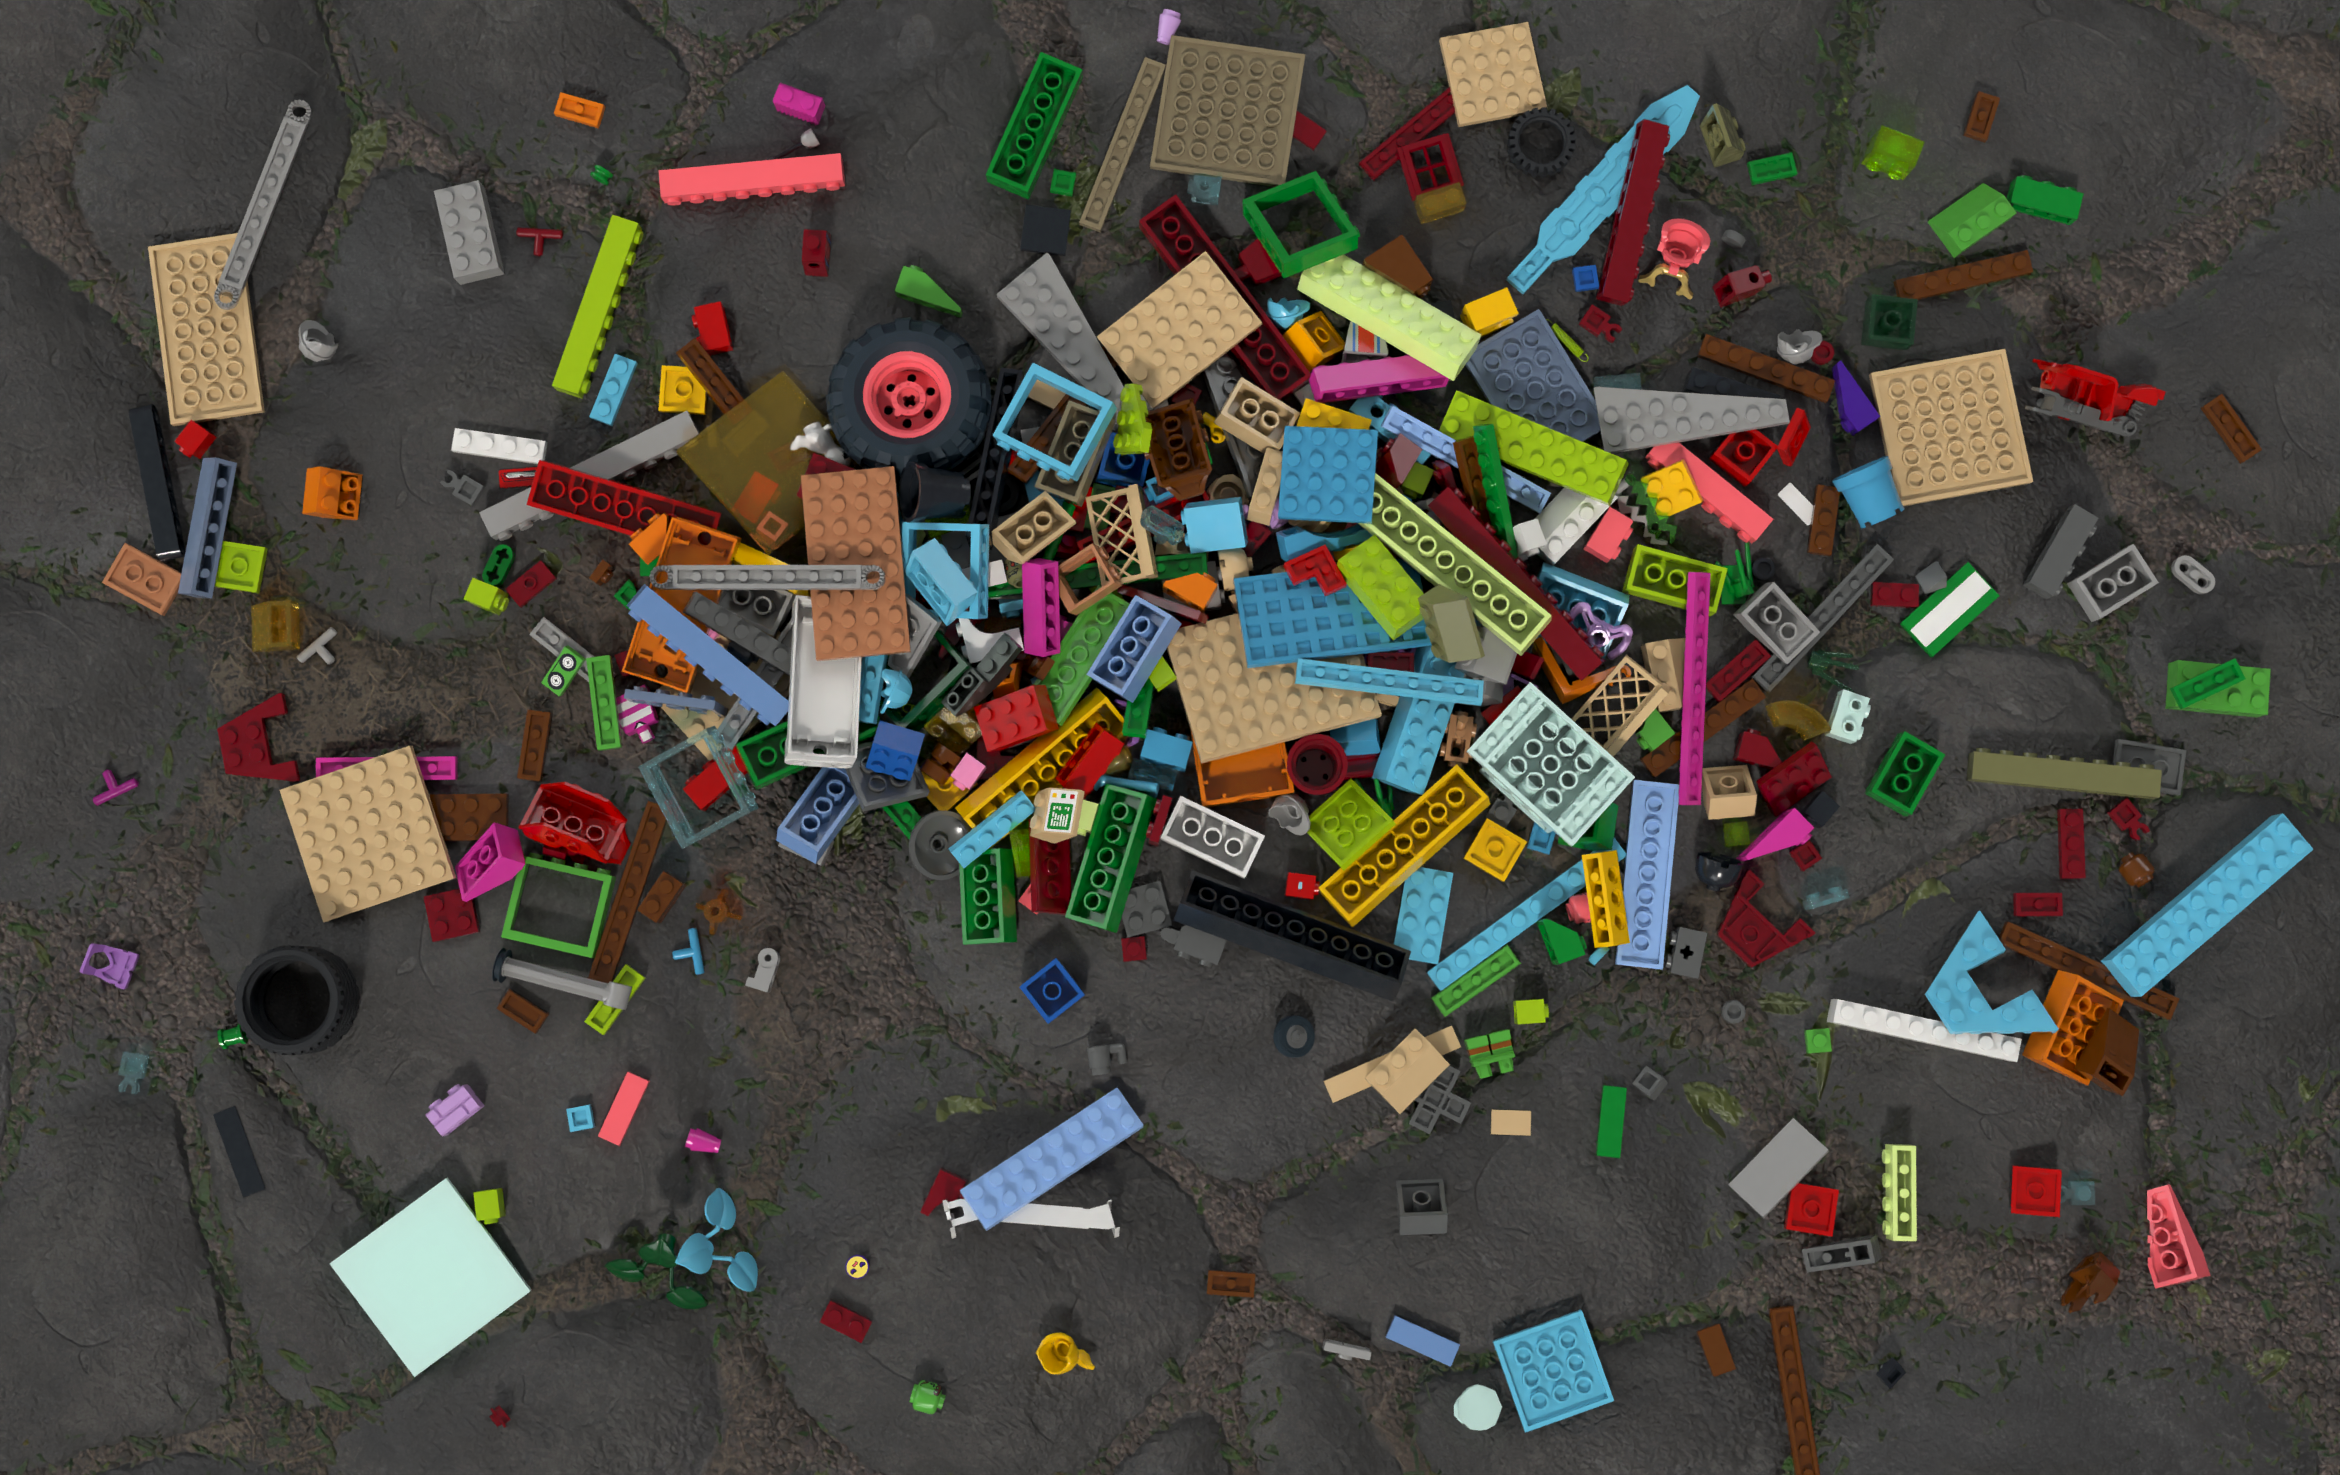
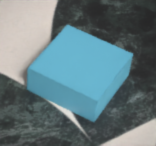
(580, 1118)

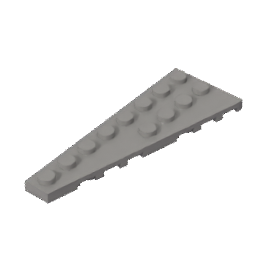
(1054, 318)
(1656, 418)

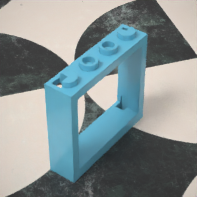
(1074, 471)
(978, 560)

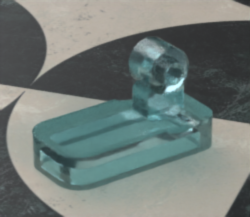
(1162, 526)

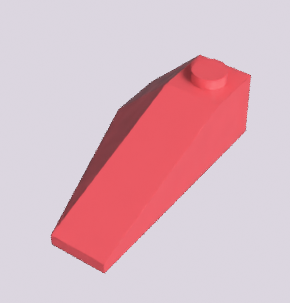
(2173, 1246)

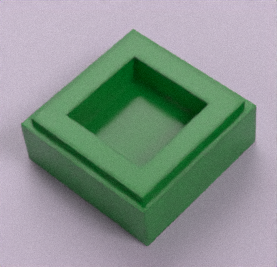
(1063, 182)

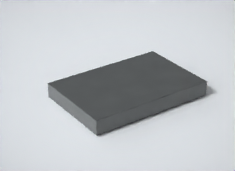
(2163, 758)

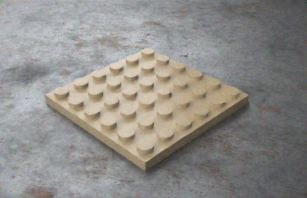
(1951, 427)
(367, 833)

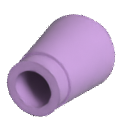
(1168, 24)

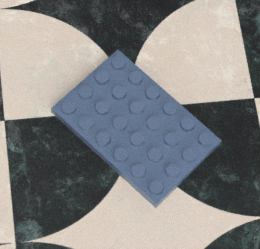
(1534, 378)

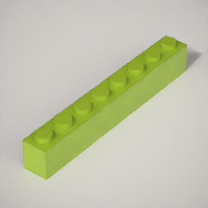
(598, 306)

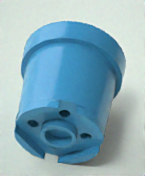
(1870, 491)

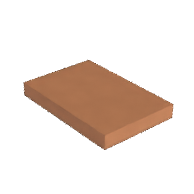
(143, 579)

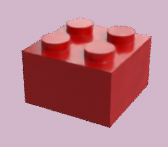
(1743, 455)

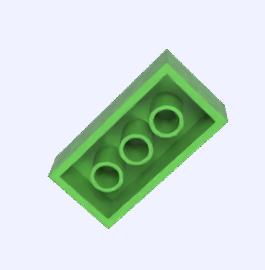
(2245, 698)

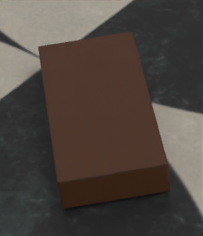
(523, 1011)
(1715, 1349)

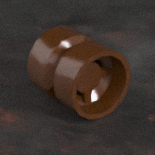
(940, 764)

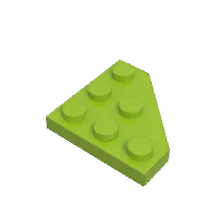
(1133, 430)

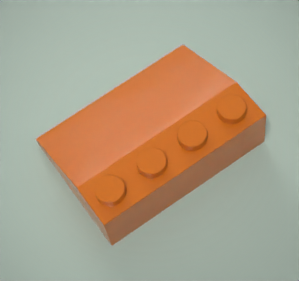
(2076, 1010)

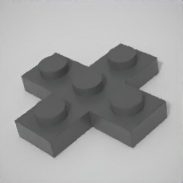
(1439, 1100)

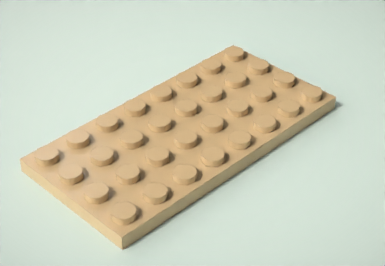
(204, 349)

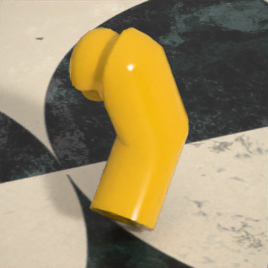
(1217, 434)

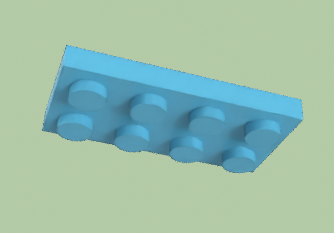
(1423, 914)

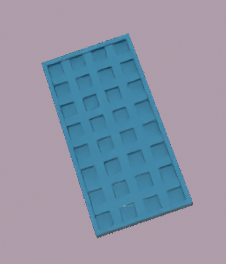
(1301, 622)

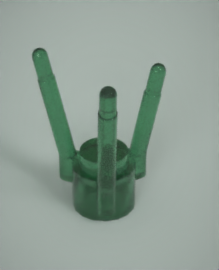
(1821, 660)

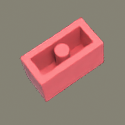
(1608, 535)

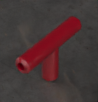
(539, 235)

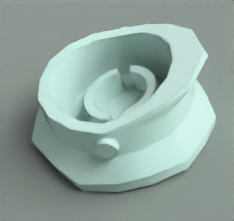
(1478, 1407)

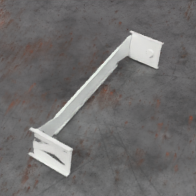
(1047, 1215)

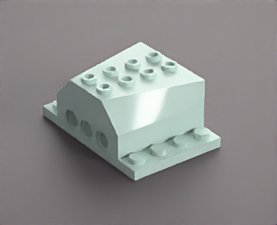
(1549, 765)

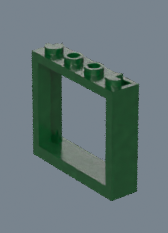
(931, 703)

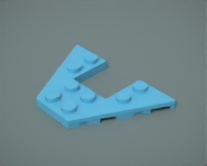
(1962, 1003)

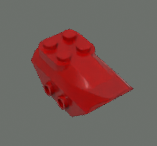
(578, 821)

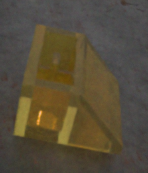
(275, 626)
(953, 730)

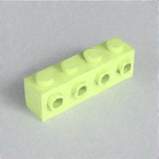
(1900, 1192)

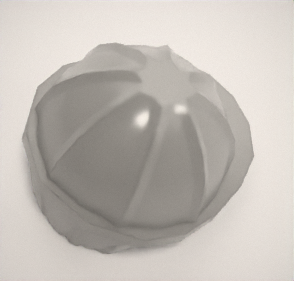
(316, 341)
(1798, 346)
(1291, 813)

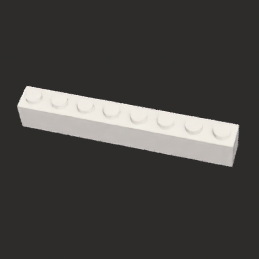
(1921, 1030)

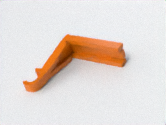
(1558, 681)

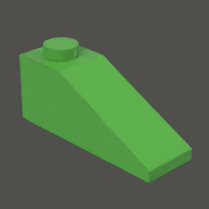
(921, 289)

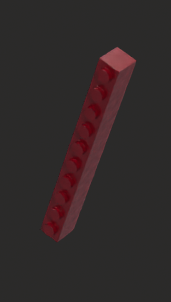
(1479, 537)

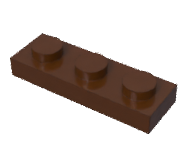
(2231, 428)
(1823, 520)
(534, 745)

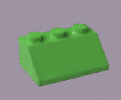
(1971, 218)

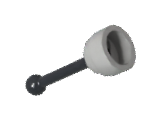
(808, 140)

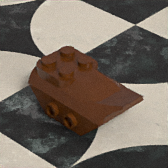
(1179, 449)

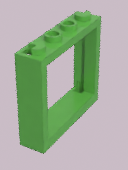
(600, 916)

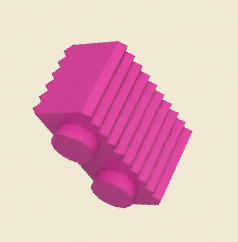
(799, 103)

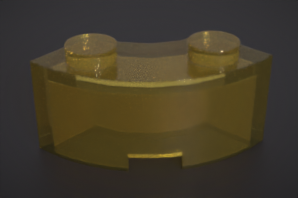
(1799, 717)

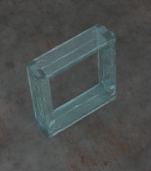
(668, 801)

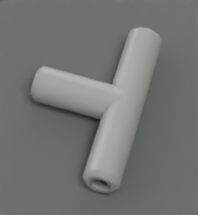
(318, 646)

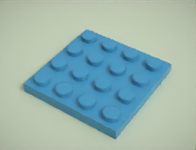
(1328, 474)

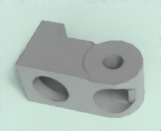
(766, 971)

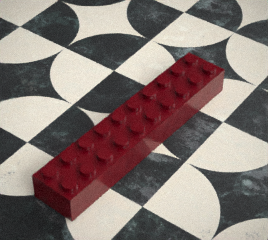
(1264, 351)

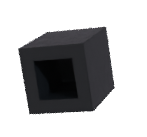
(1819, 809)

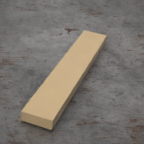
(1354, 1079)

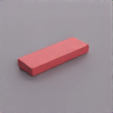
(623, 1108)

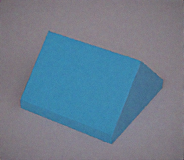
(1358, 738)

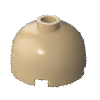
(1233, 565)

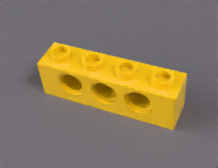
(1605, 899)

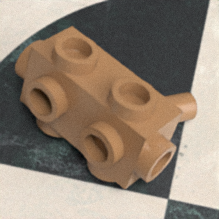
(1458, 735)

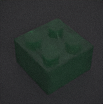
(1889, 322)

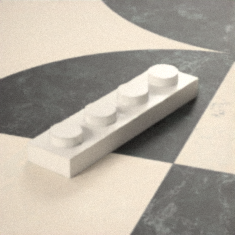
(498, 446)

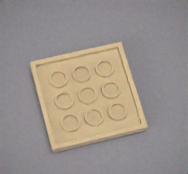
(1492, 73)

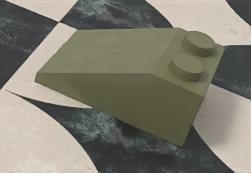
(1721, 136)

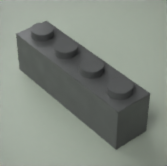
(2060, 552)

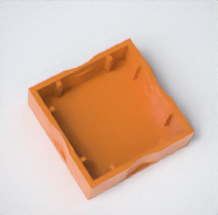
(1243, 776)

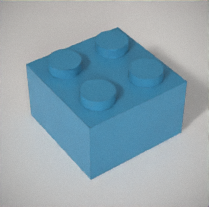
(1166, 749)

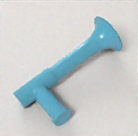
(1149, 787)

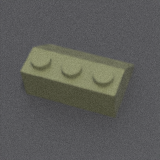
(1450, 625)

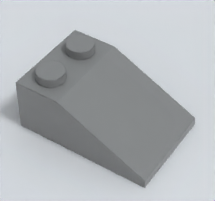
(1776, 622)

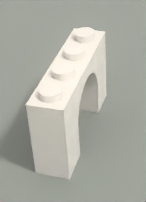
(977, 642)

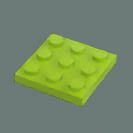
(1348, 824)

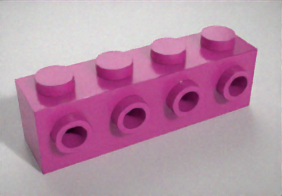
(1041, 607)

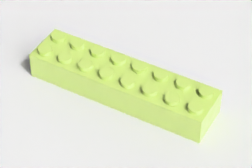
(1391, 314)

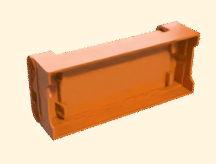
(680, 547)

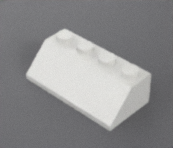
(1566, 521)

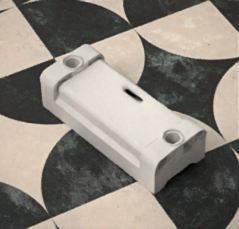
(821, 700)

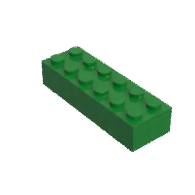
(1034, 125)
(765, 753)
(1111, 858)

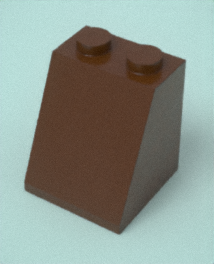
(1400, 266)

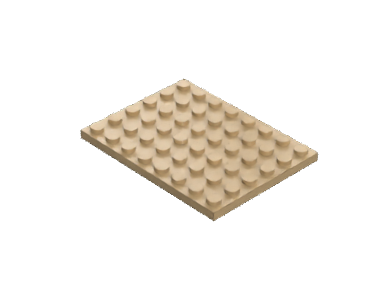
(1257, 707)

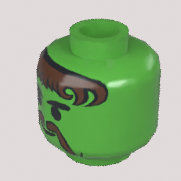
(927, 1397)

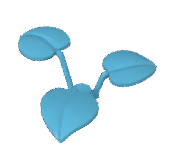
(697, 1250)

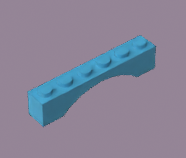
(1298, 541)

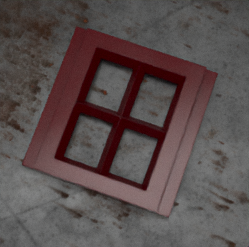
(1410, 171)

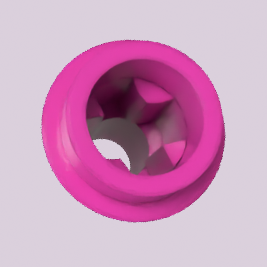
(702, 1141)

